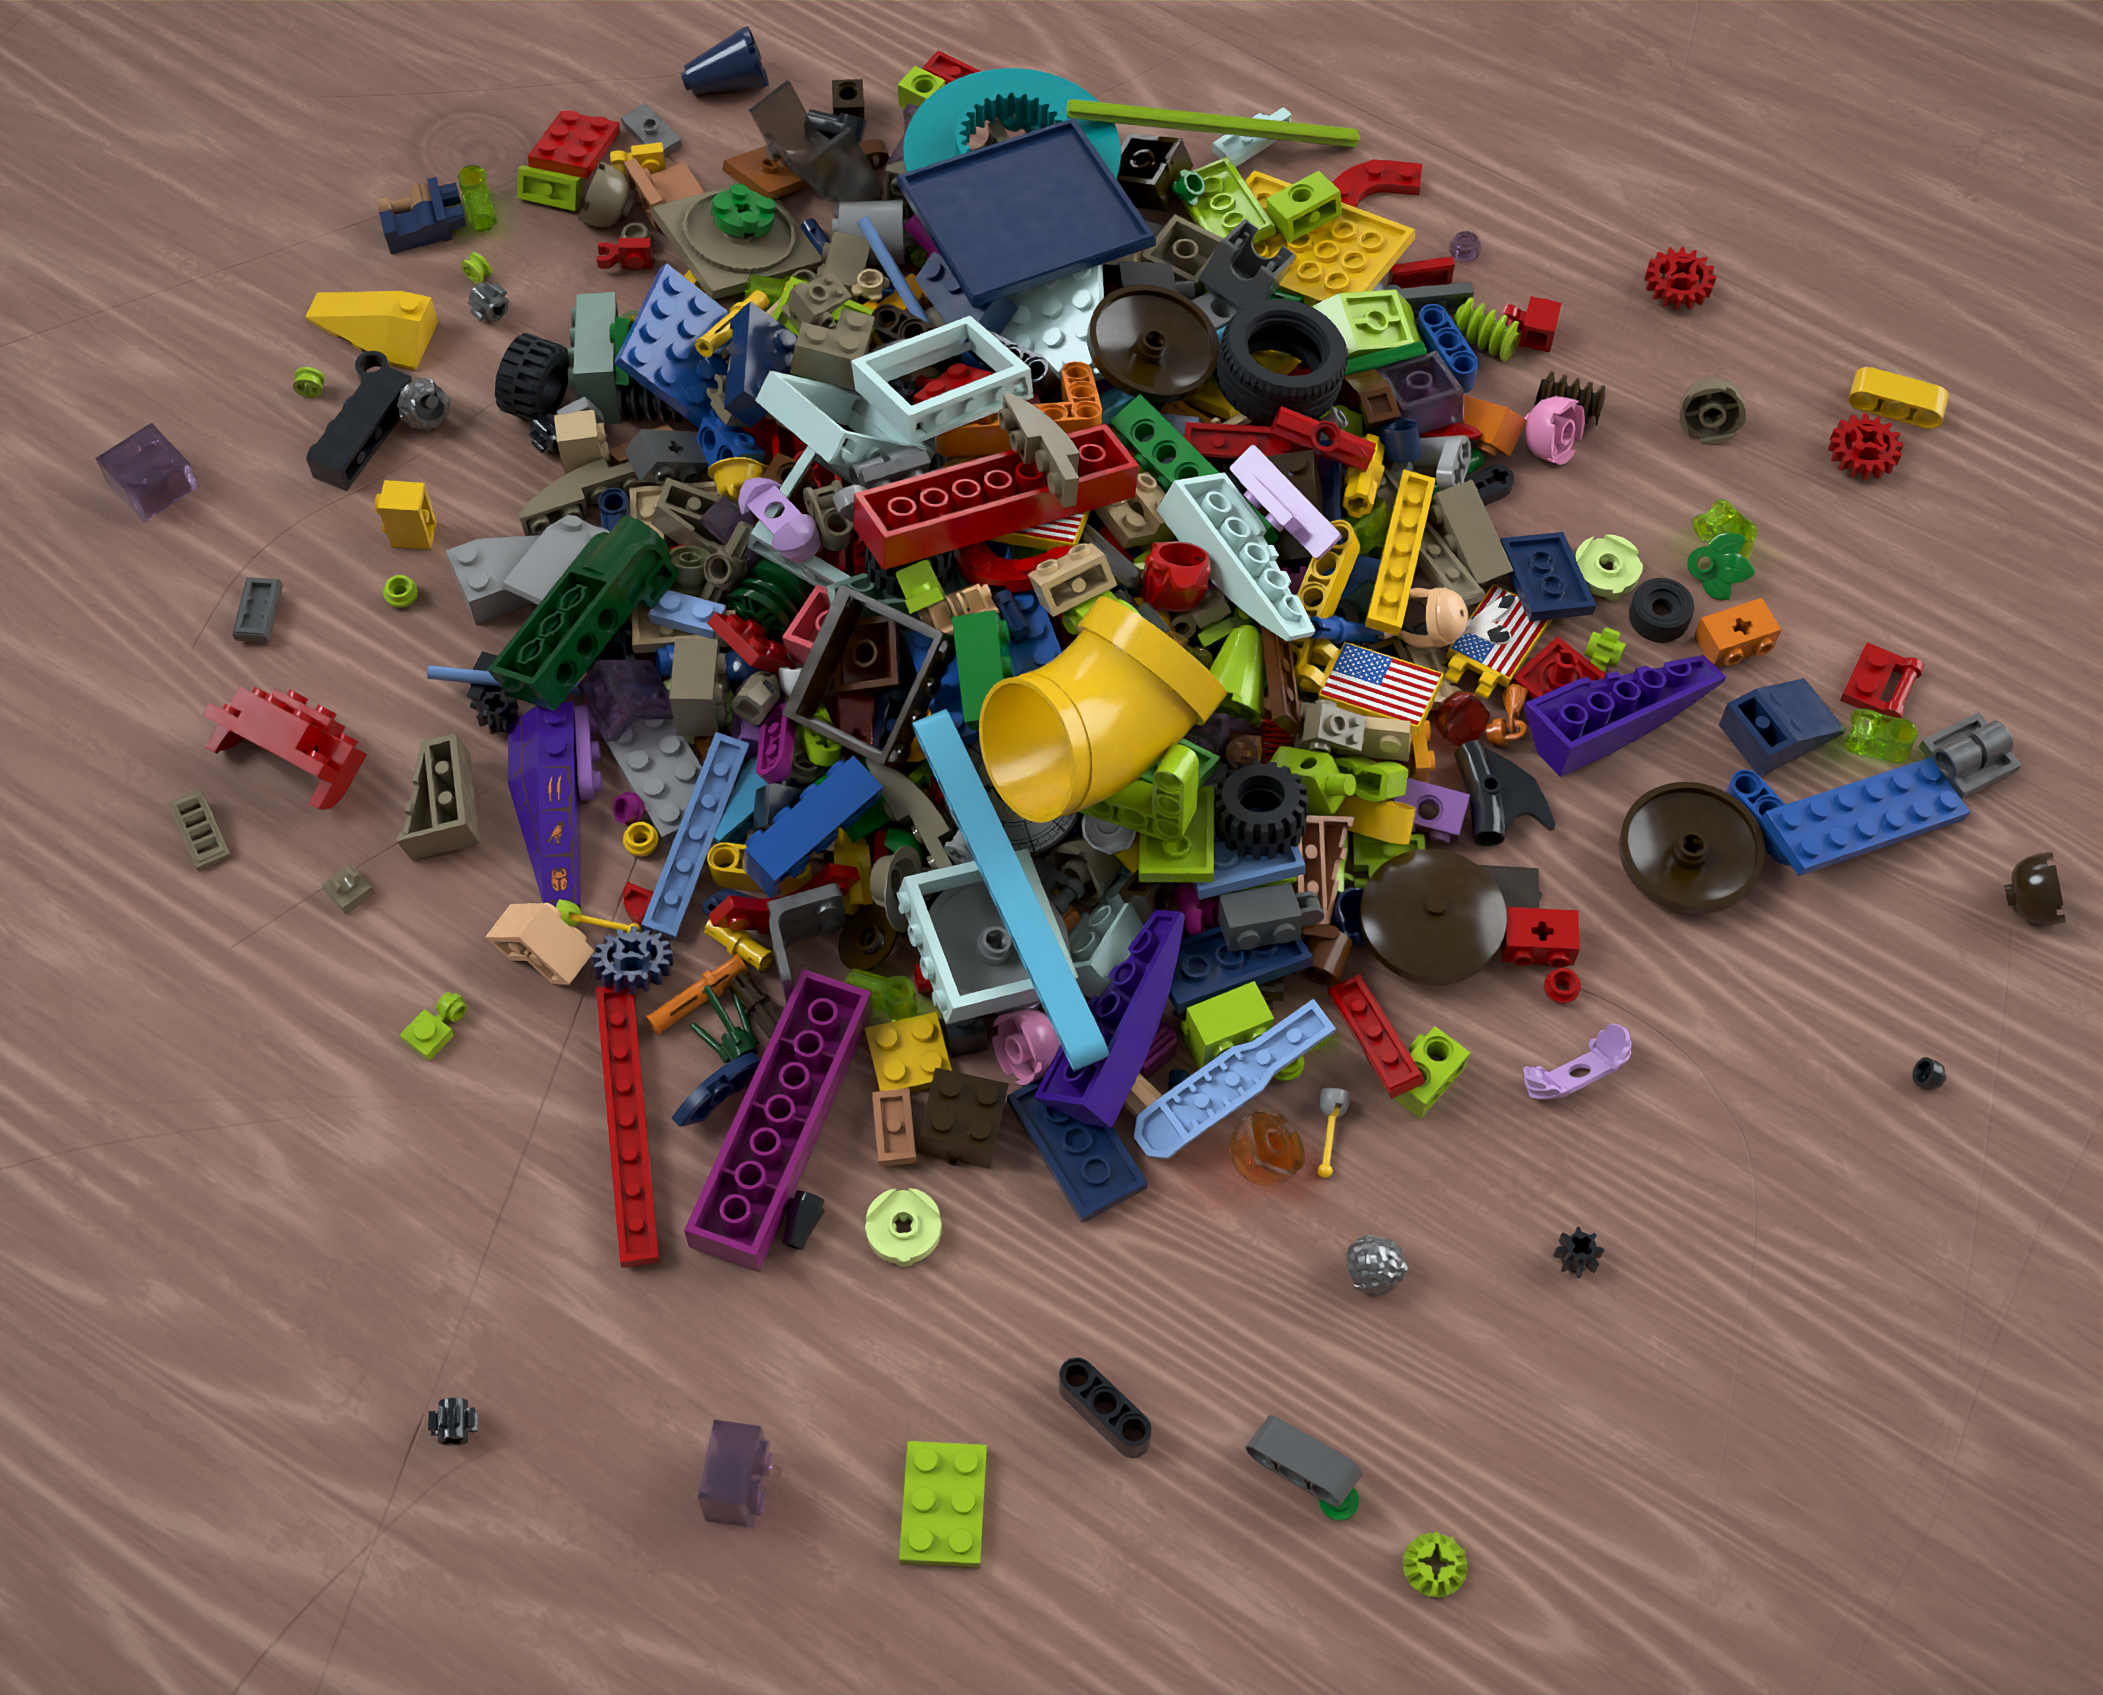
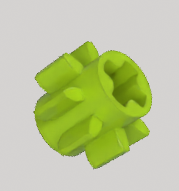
(1605, 649)

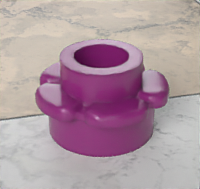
(628, 808)

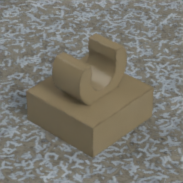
(348, 888)

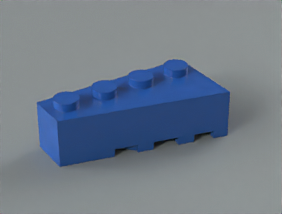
(810, 825)

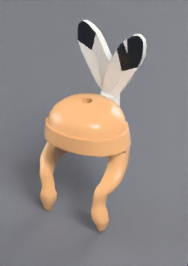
(1449, 619)

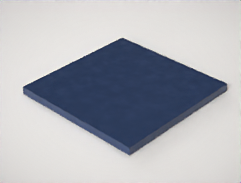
(1025, 212)

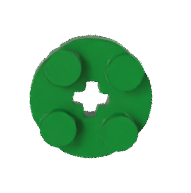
(743, 212)

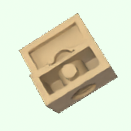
(1136, 519)

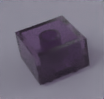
(1426, 391)
(147, 472)
(734, 1474)

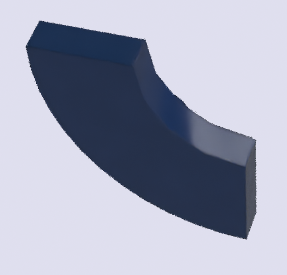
(715, 1089)

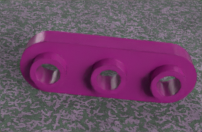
(776, 746)

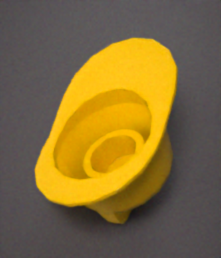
(731, 474)

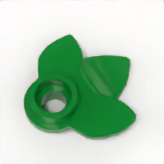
(1726, 565)

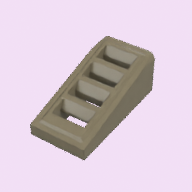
(189, 810)

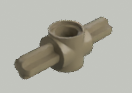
(737, 564)

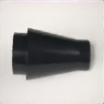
(802, 1218)

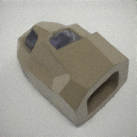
(756, 697)

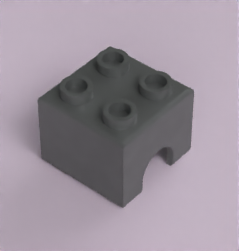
(1240, 272)

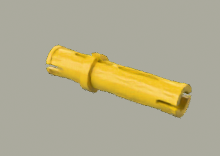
(721, 331)

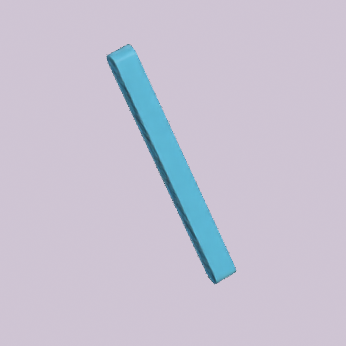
(1011, 891)

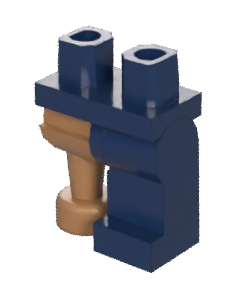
(421, 216)

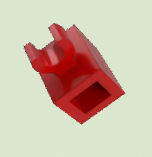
(1537, 323)

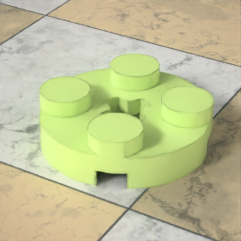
(1625, 571)
(903, 1205)

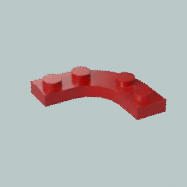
(1378, 177)
(982, 566)
(753, 913)

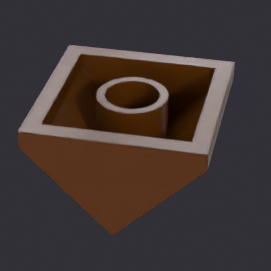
(870, 658)

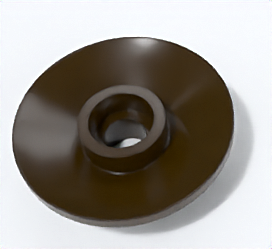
(867, 938)

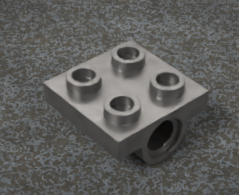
(894, 467)
(1972, 754)

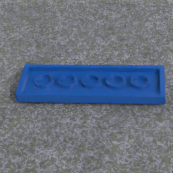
(1864, 816)

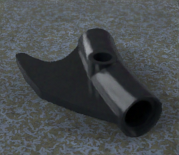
(1498, 793)

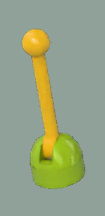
(572, 917)

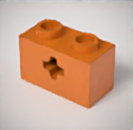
(1737, 633)

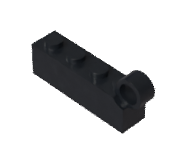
(360, 425)

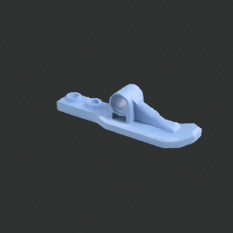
(1227, 1083)

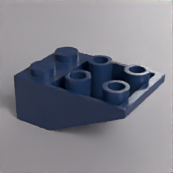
(1779, 724)

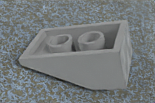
(549, 558)
(480, 574)

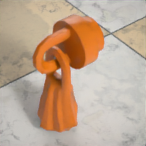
(1497, 731)

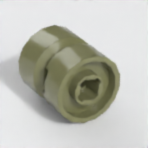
(690, 564)

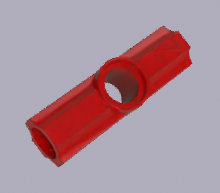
(1343, 447)

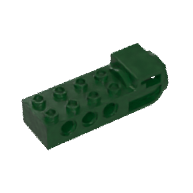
(584, 612)

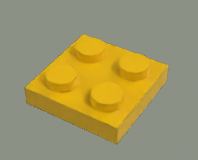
(907, 1052)

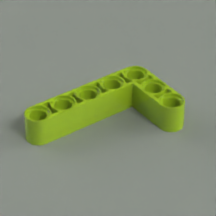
(1160, 807)

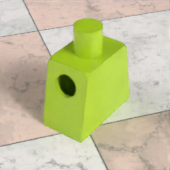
(1321, 777)

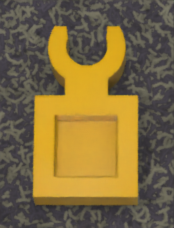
(648, 156)

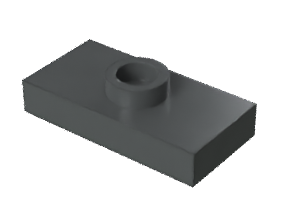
(257, 609)

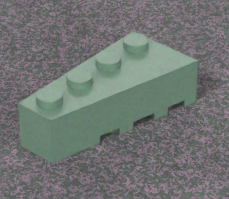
(593, 354)

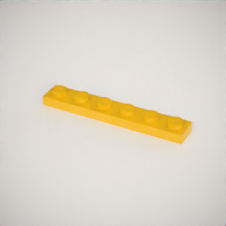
(1400, 553)

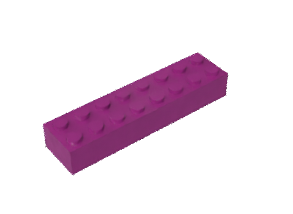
(779, 1120)

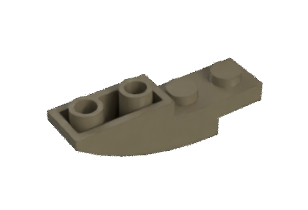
(1043, 443)
(575, 493)
(912, 804)

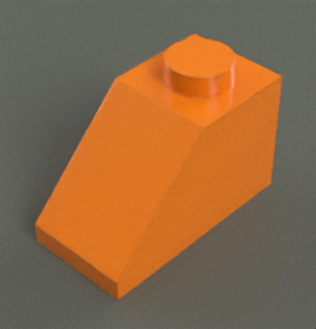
(1497, 424)

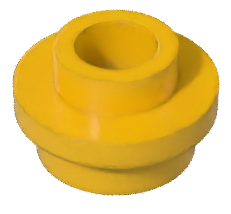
(637, 831)

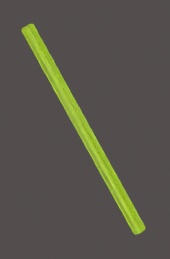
(1211, 123)

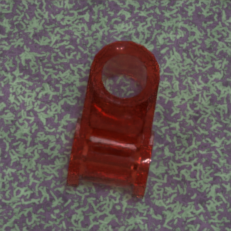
(856, 717)

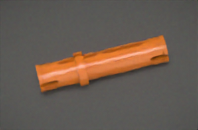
(663, 1018)

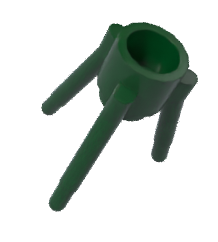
(735, 1040)

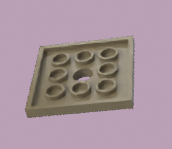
(725, 261)

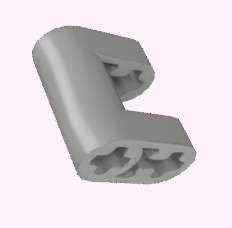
(1447, 453)

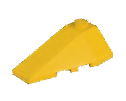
(379, 321)

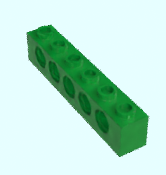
(1142, 419)

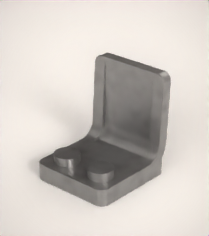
(801, 918)

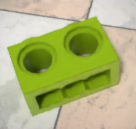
(1436, 1074)

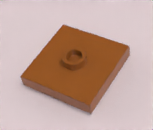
(762, 174)

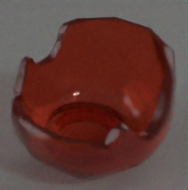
(1462, 717)

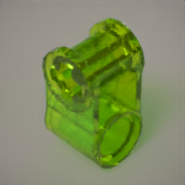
(1725, 521)
(1371, 527)
(1880, 735)

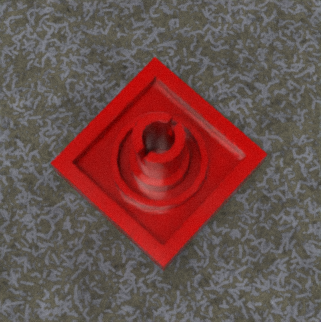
(1554, 668)

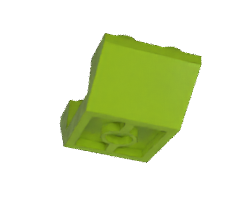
(1371, 320)

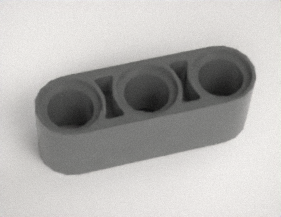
(1304, 1461)

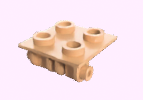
(961, 602)

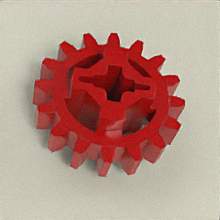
(1680, 278)
(1868, 446)

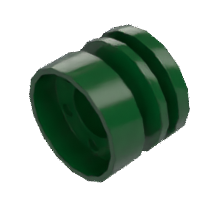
(770, 597)

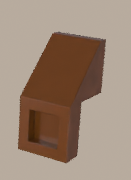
(1373, 397)

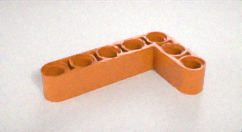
(1076, 412)

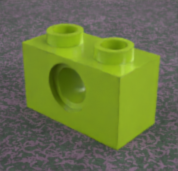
(1304, 206)

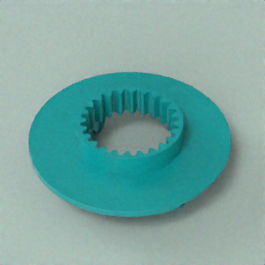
(1014, 96)

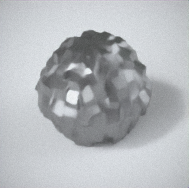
(423, 404)
(1376, 1264)

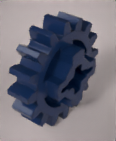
(632, 960)

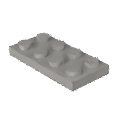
(659, 770)

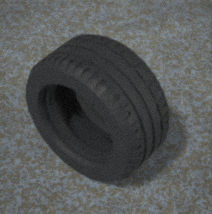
(1288, 329)

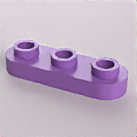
(587, 753)

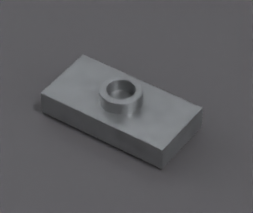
(650, 128)

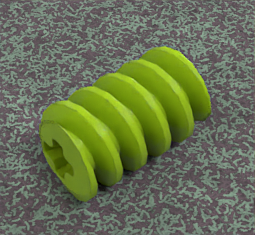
(1487, 330)

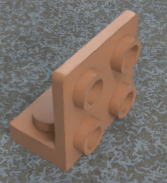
(661, 187)

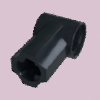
(832, 125)

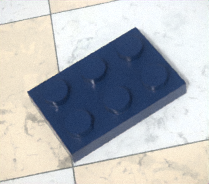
(1547, 577)

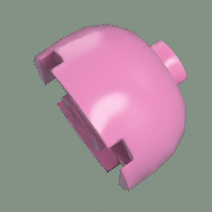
(1553, 429)
(1025, 1044)

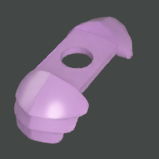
(793, 532)
(1607, 1055)

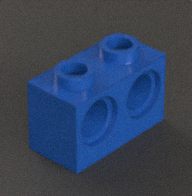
(725, 441)

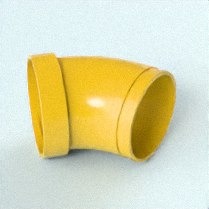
(1092, 715)

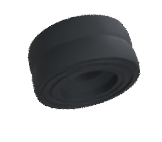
(1667, 593)

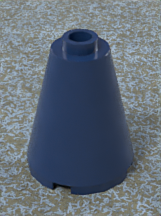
(727, 66)

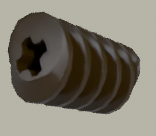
(1591, 401)

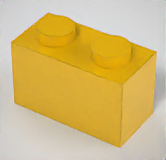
(406, 514)

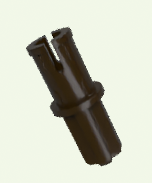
(756, 1003)

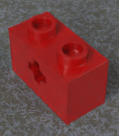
(1554, 927)

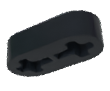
(1489, 491)

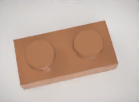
(894, 1127)

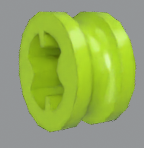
(476, 268)
(308, 382)

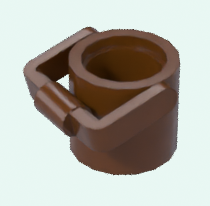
(1329, 952)

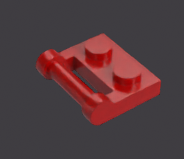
(1871, 678)

